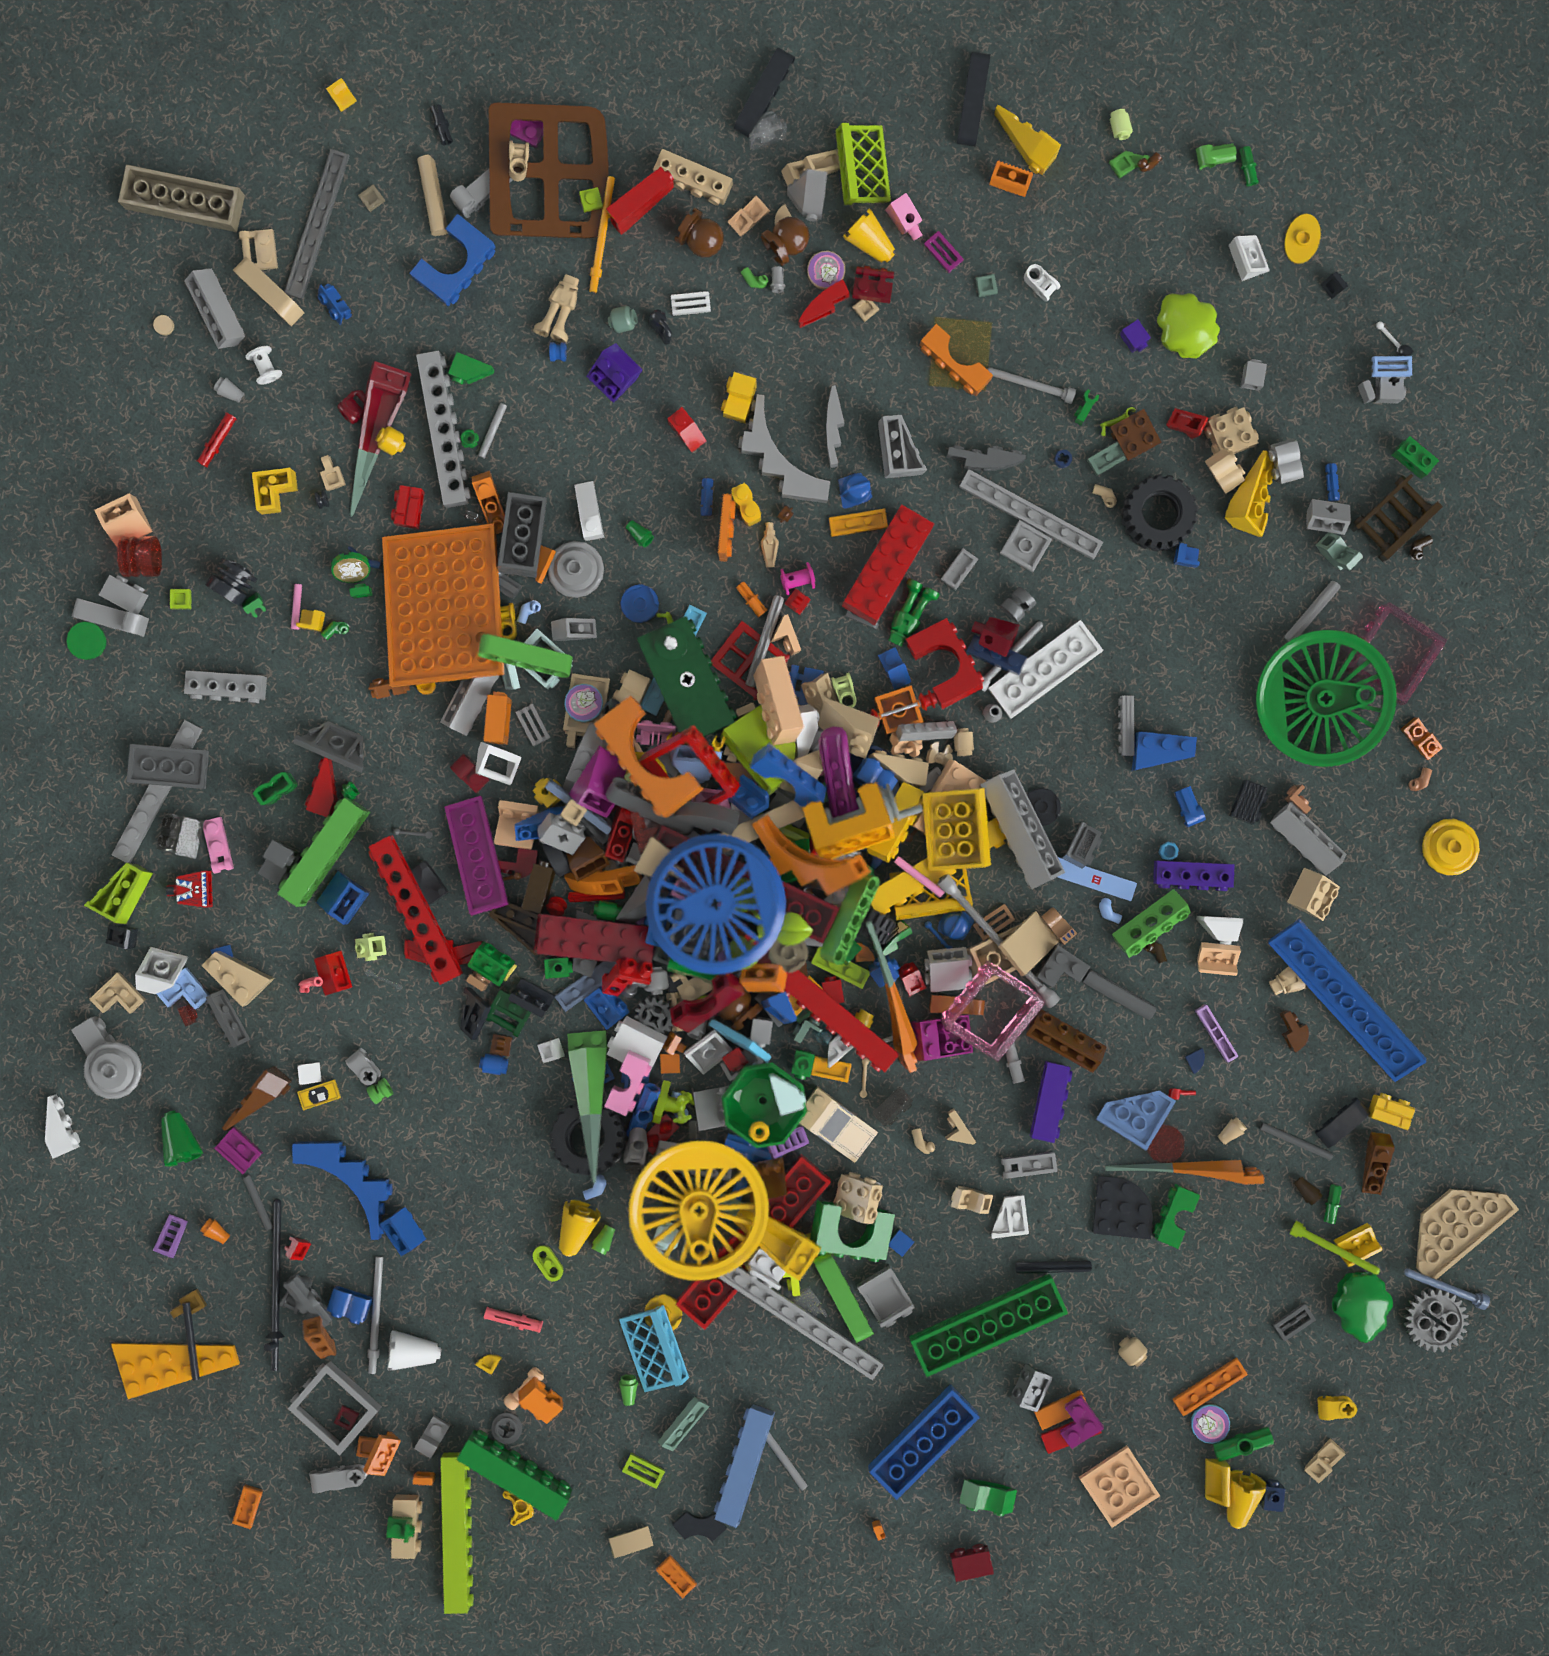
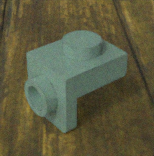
(801, 1030)

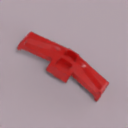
(462, 953)

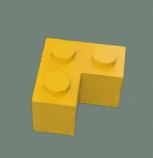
(741, 393)
(269, 485)

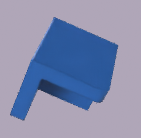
(1186, 556)

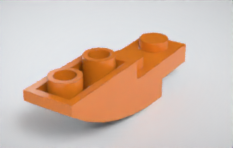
(605, 881)

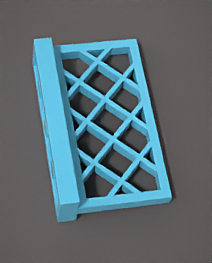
(668, 1348)

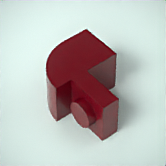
(465, 770)
(524, 864)

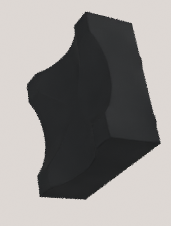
(429, 884)

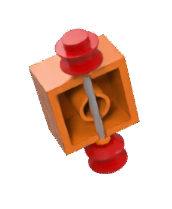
(901, 708)

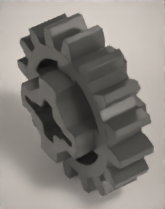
(658, 1008)

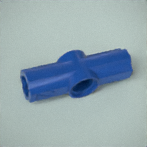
(645, 1103)
(747, 1149)

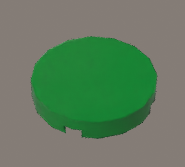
(86, 640)

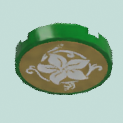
(350, 567)

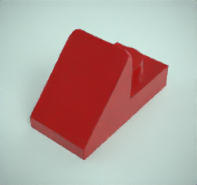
(1187, 422)

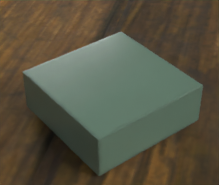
(986, 285)

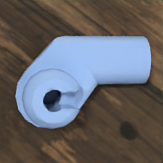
(1107, 912)

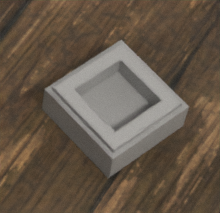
(1366, 391)

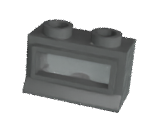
(1083, 845)

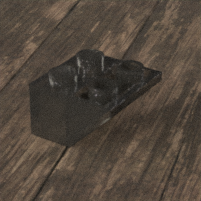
(180, 835)

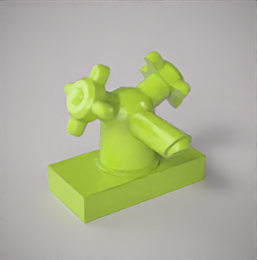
(672, 1104)

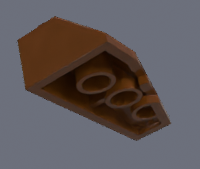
(266, 1089)

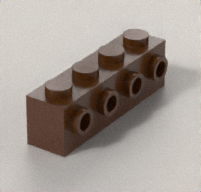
(1066, 1040)

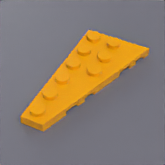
(158, 1366)

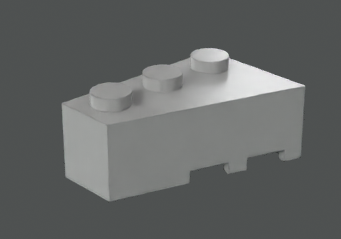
(898, 449)

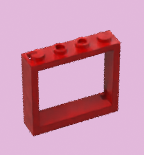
(704, 752)

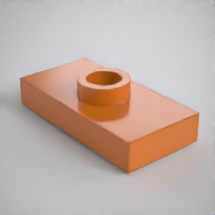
(247, 1506)
(676, 1576)

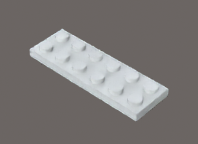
(1046, 669)

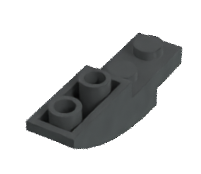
(993, 460)

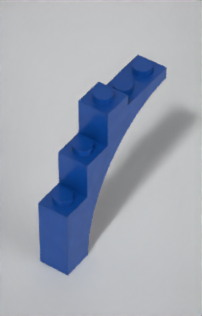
(370, 1192)

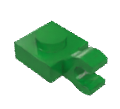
(1082, 412)

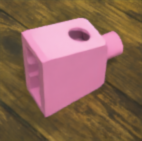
(902, 209)

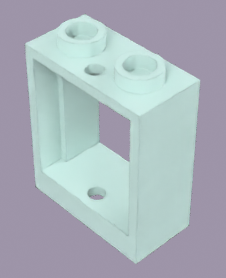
(533, 640)

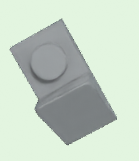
(432, 1436)

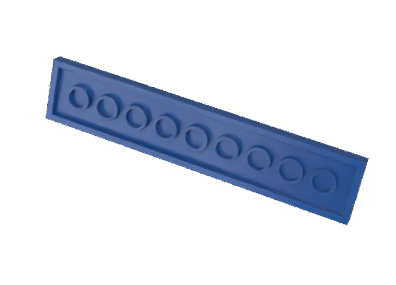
(1347, 1000)

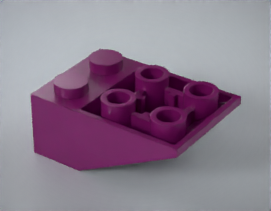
(595, 780)
(938, 1042)

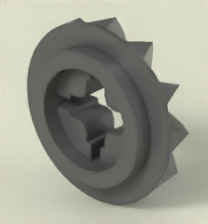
(498, 1431)

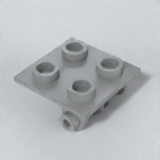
(709, 1108)

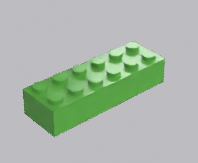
(323, 852)

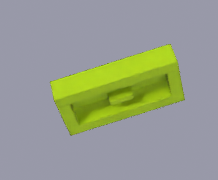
(646, 1463)

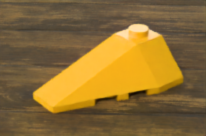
(1248, 503)

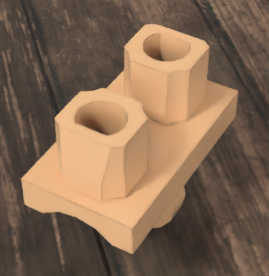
(910, 747)

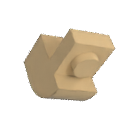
(971, 1199)

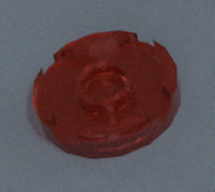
(1166, 1145)

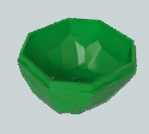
(743, 1106)

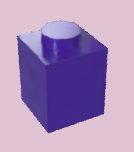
(1135, 336)

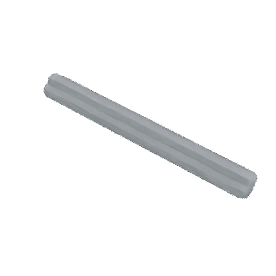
(765, 637)

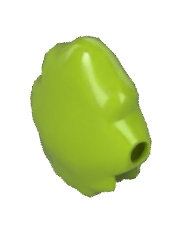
(1187, 325)

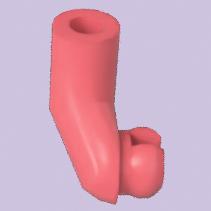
(305, 984)

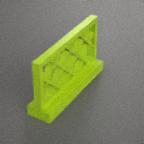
(847, 164)

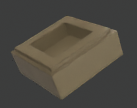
(371, 198)

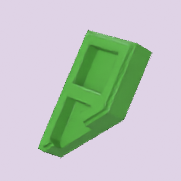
(1125, 163)

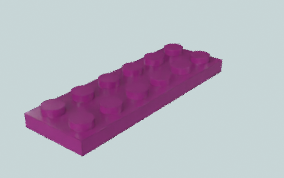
(476, 855)

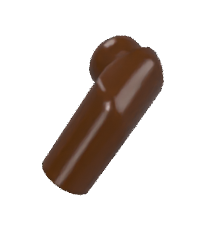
(1146, 165)

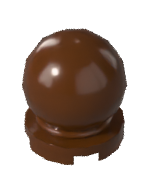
(702, 235)
(788, 238)
(739, 1011)

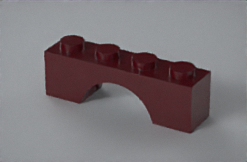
(692, 1013)

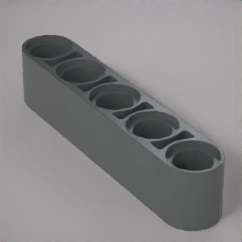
(629, 797)

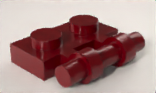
(871, 289)

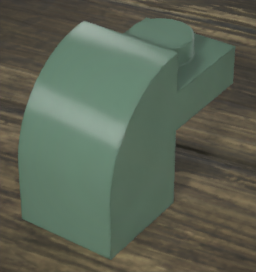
(1337, 552)

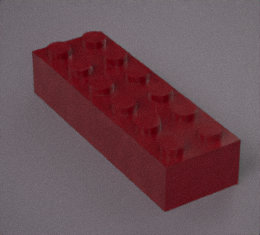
(591, 939)

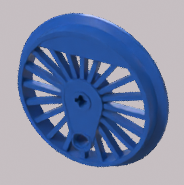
(697, 908)

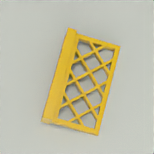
(935, 907)

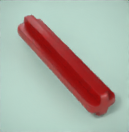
(581, 897)

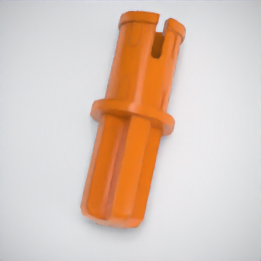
(751, 599)

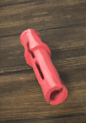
(522, 1322)

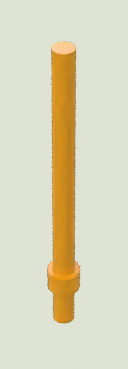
(596, 270)

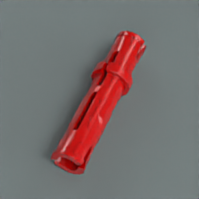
(216, 440)

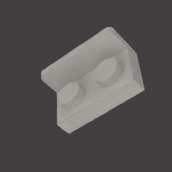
(763, 1267)

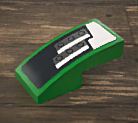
(899, 932)

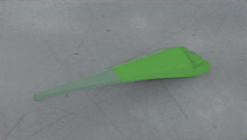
(588, 1066)

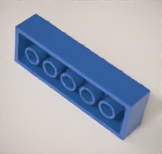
(923, 1441)

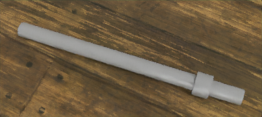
(373, 1352)

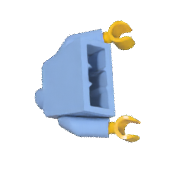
(686, 760)

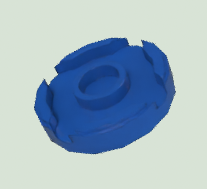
(634, 605)

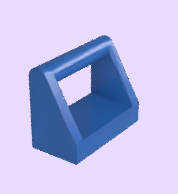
(780, 1008)

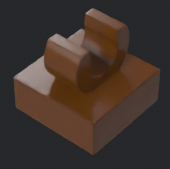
(501, 1045)

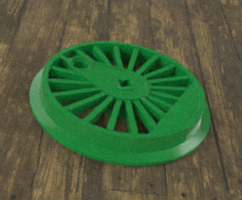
(1343, 698)

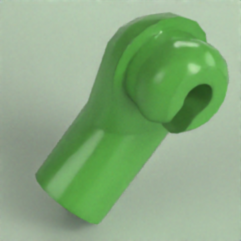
(754, 281)

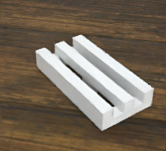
(689, 303)

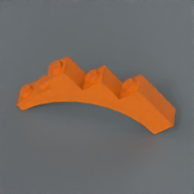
(806, 866)

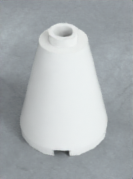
(410, 1351)

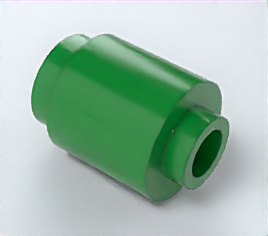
(607, 910)

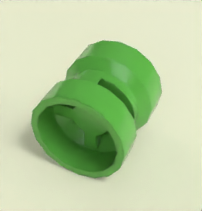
(379, 1091)

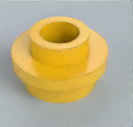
(759, 1137)

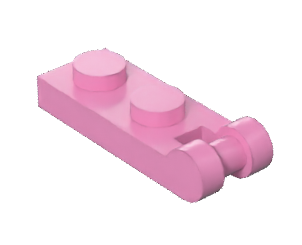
(217, 844)

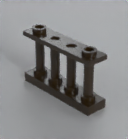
(1401, 536)

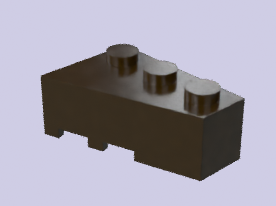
(518, 923)

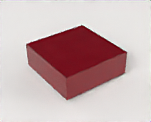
(348, 1414)

